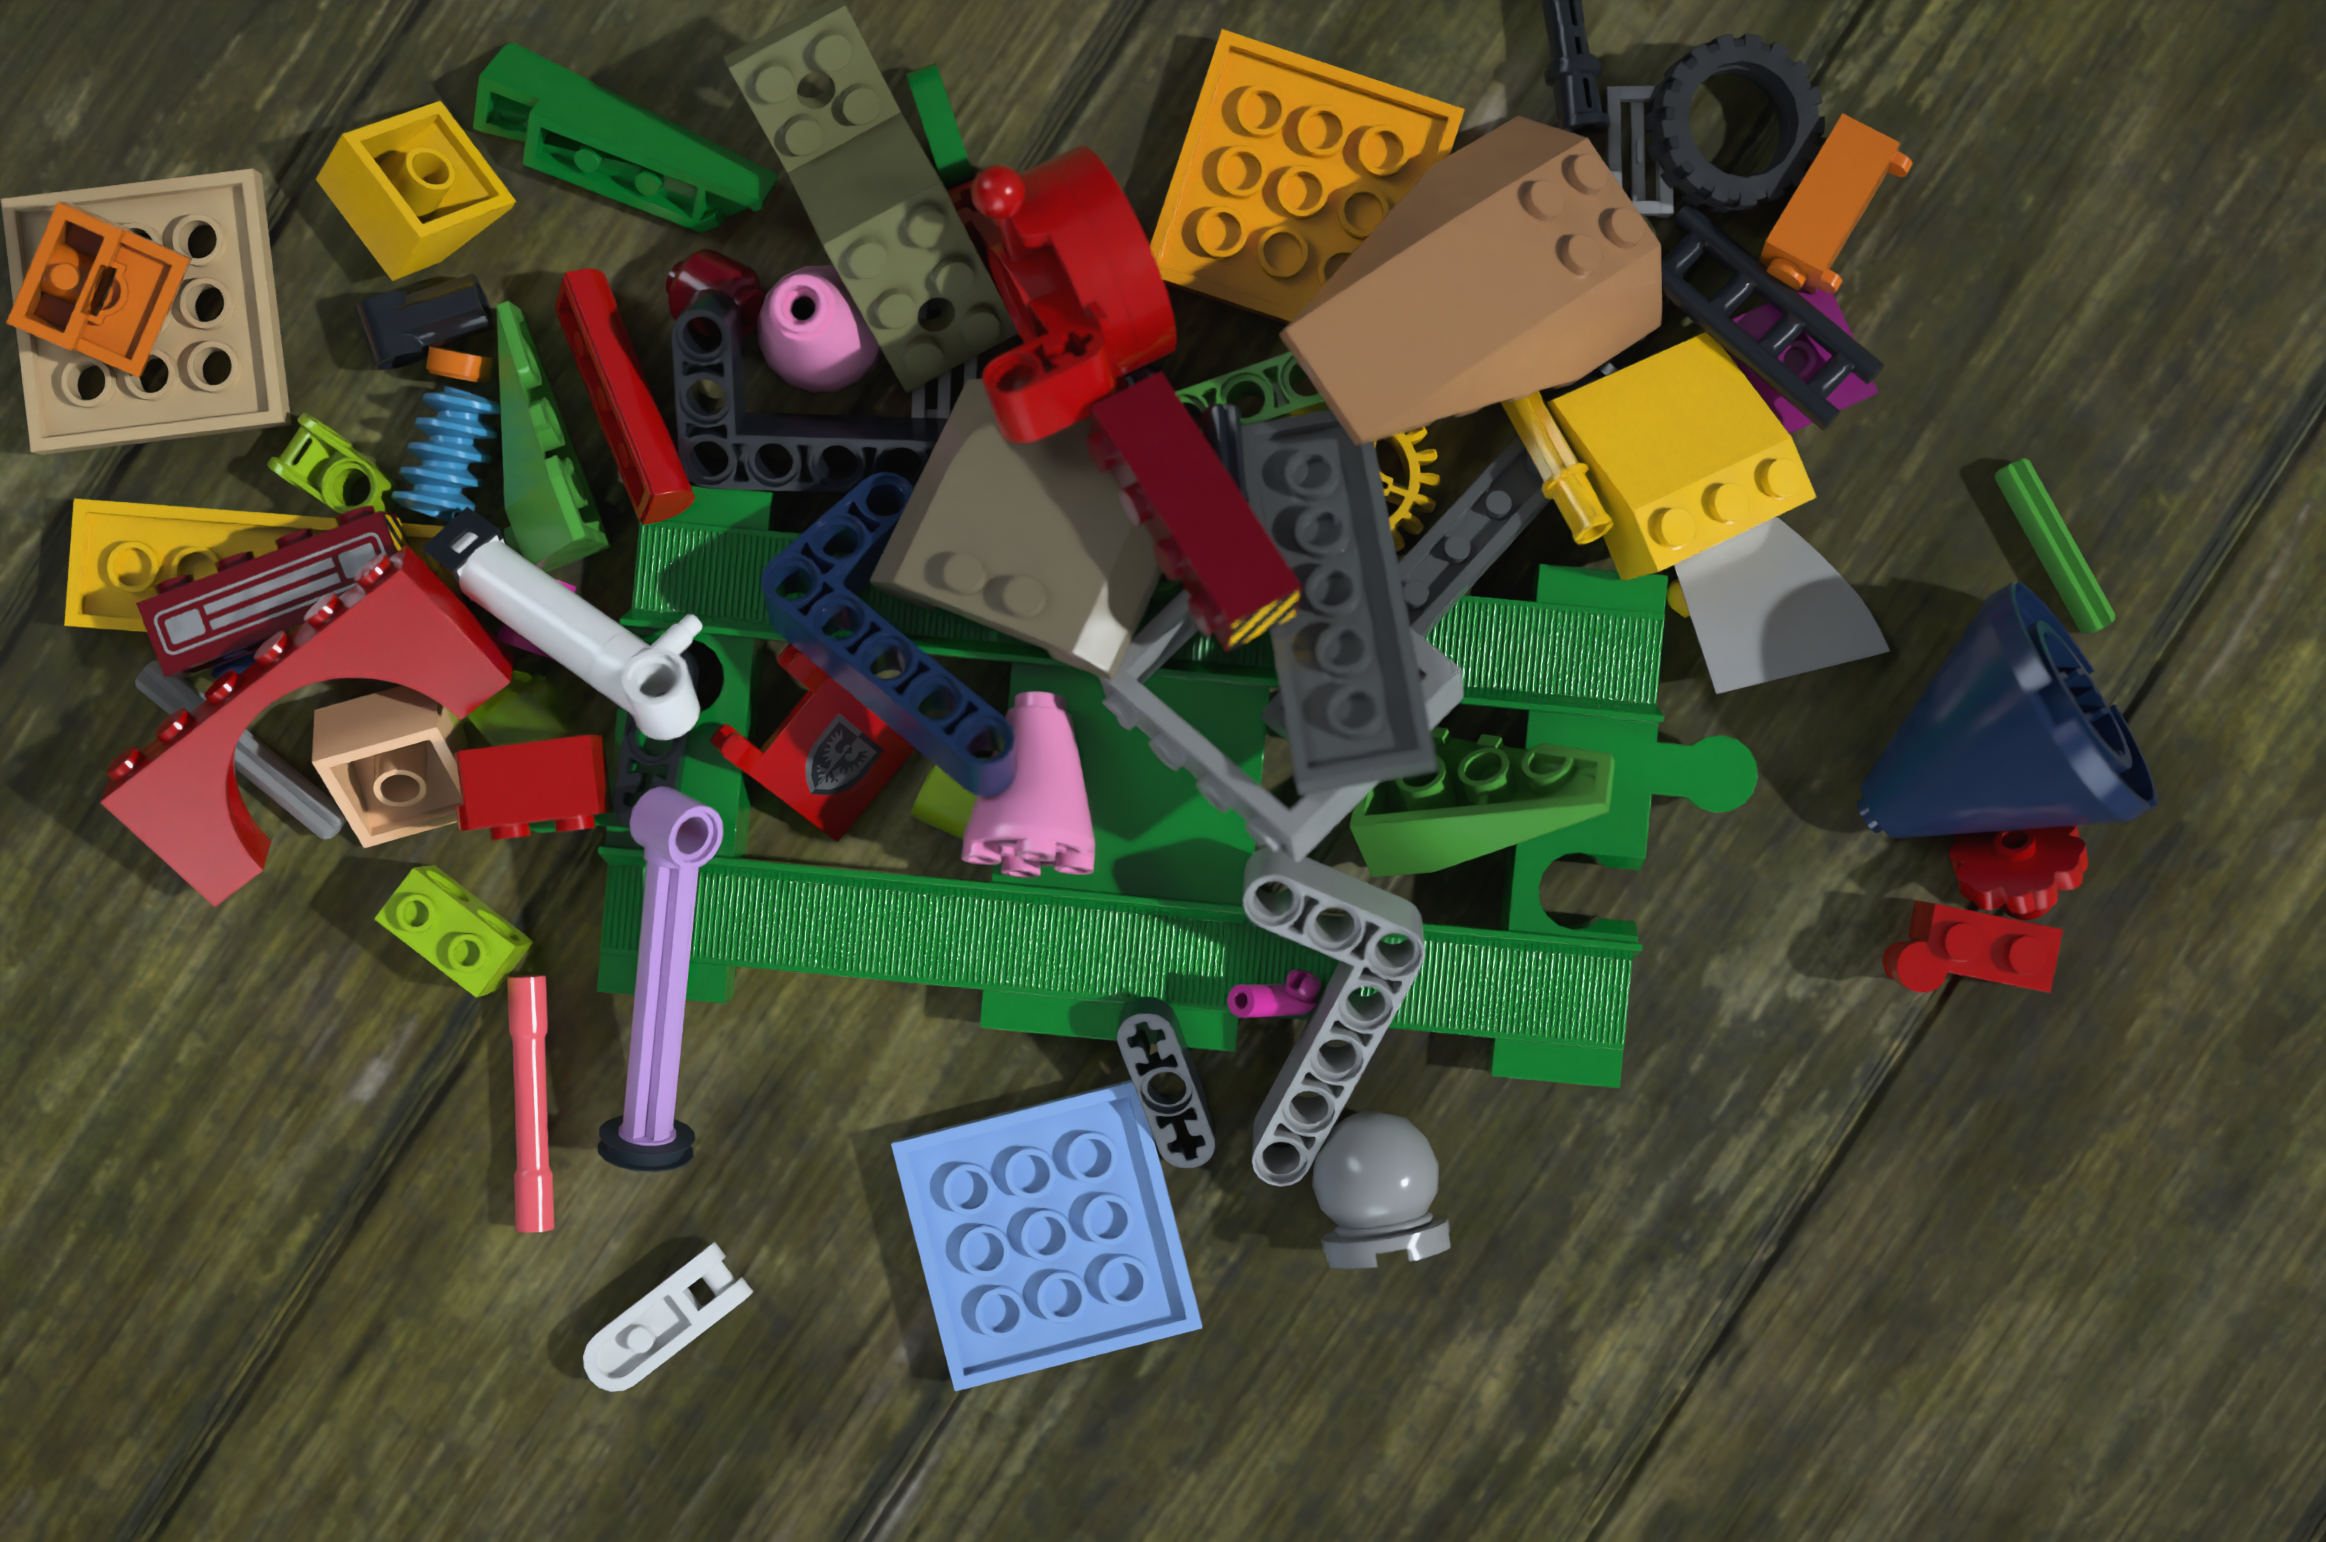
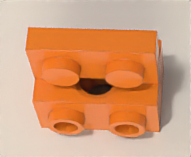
(72, 276)

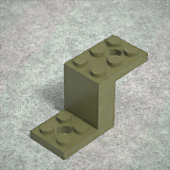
(871, 194)

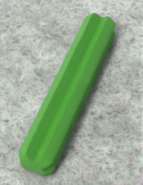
(2055, 546)

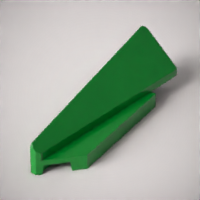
(614, 144)

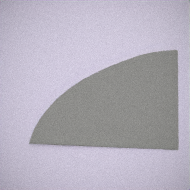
(1773, 609)

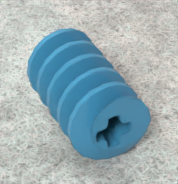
(447, 453)

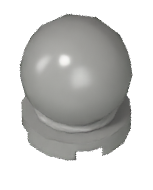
(1377, 1187)

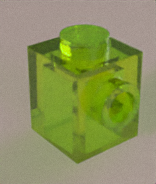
(522, 712)

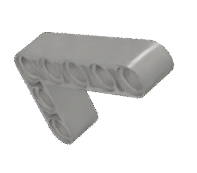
(1339, 1011)

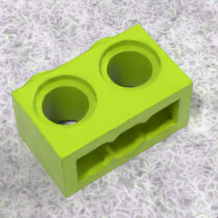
(454, 930)

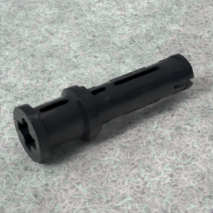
(1573, 70)

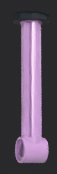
(676, 841)

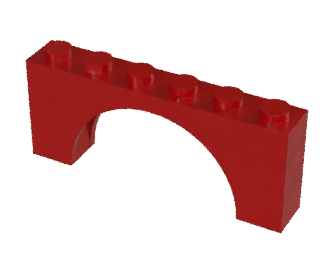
(387, 627)

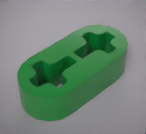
(940, 125)

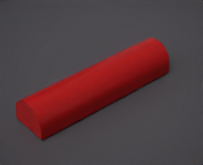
(622, 397)

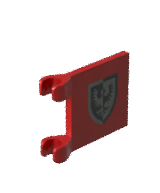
(825, 754)

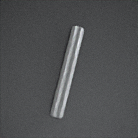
(252, 758)

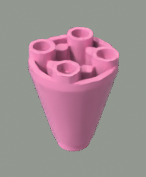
(828, 348)
(1046, 808)

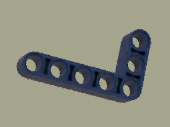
(877, 646)

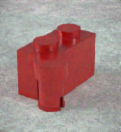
(533, 783)
(1973, 947)

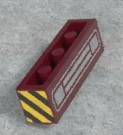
(1192, 512)
(254, 598)

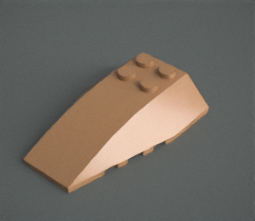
(1483, 286)

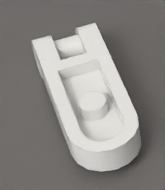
(662, 1322)

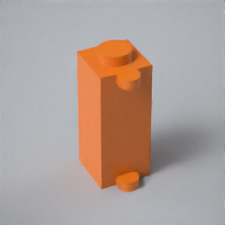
(1830, 205)

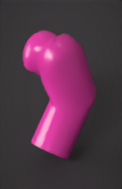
(1276, 999)

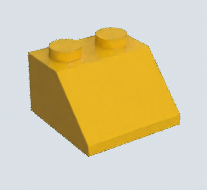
(413, 188)

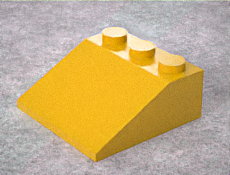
(1680, 454)

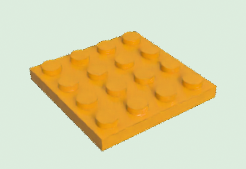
(1288, 175)

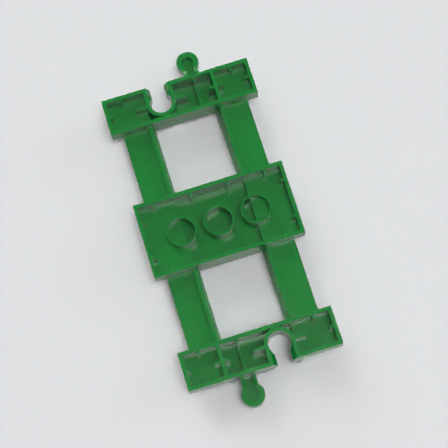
(1168, 865)

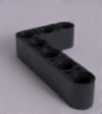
(745, 433)

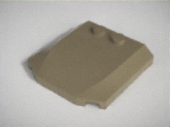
(1023, 540)

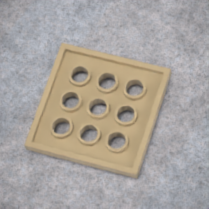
(246, 328)

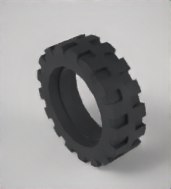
(1787, 90)

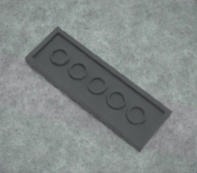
(1350, 650)

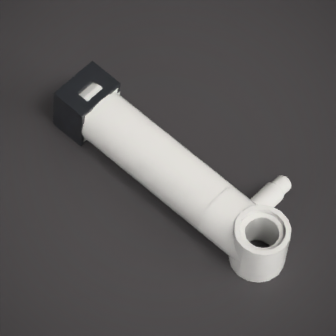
(485, 571)

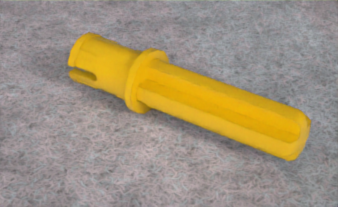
(1562, 474)

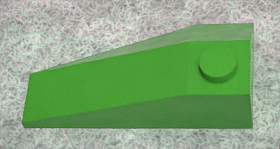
(544, 480)
(1477, 803)

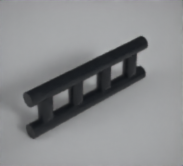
(1797, 317)

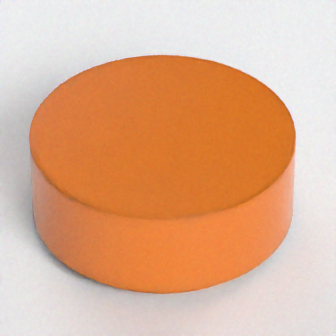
(459, 364)

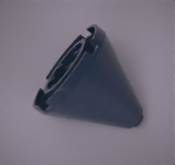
(2008, 737)

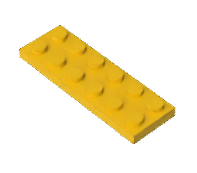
(131, 547)

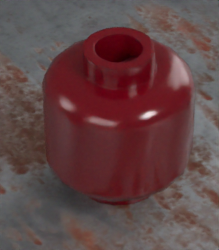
(716, 271)

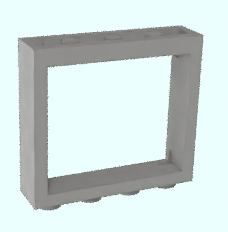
(1221, 780)

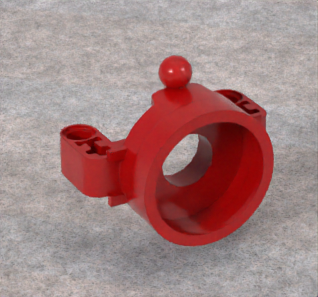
(1073, 285)

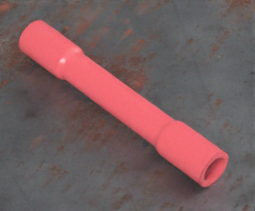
(533, 1174)

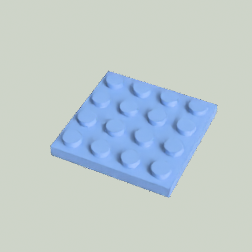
(1046, 1235)

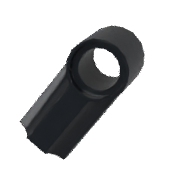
(405, 324)

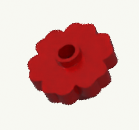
(2018, 868)

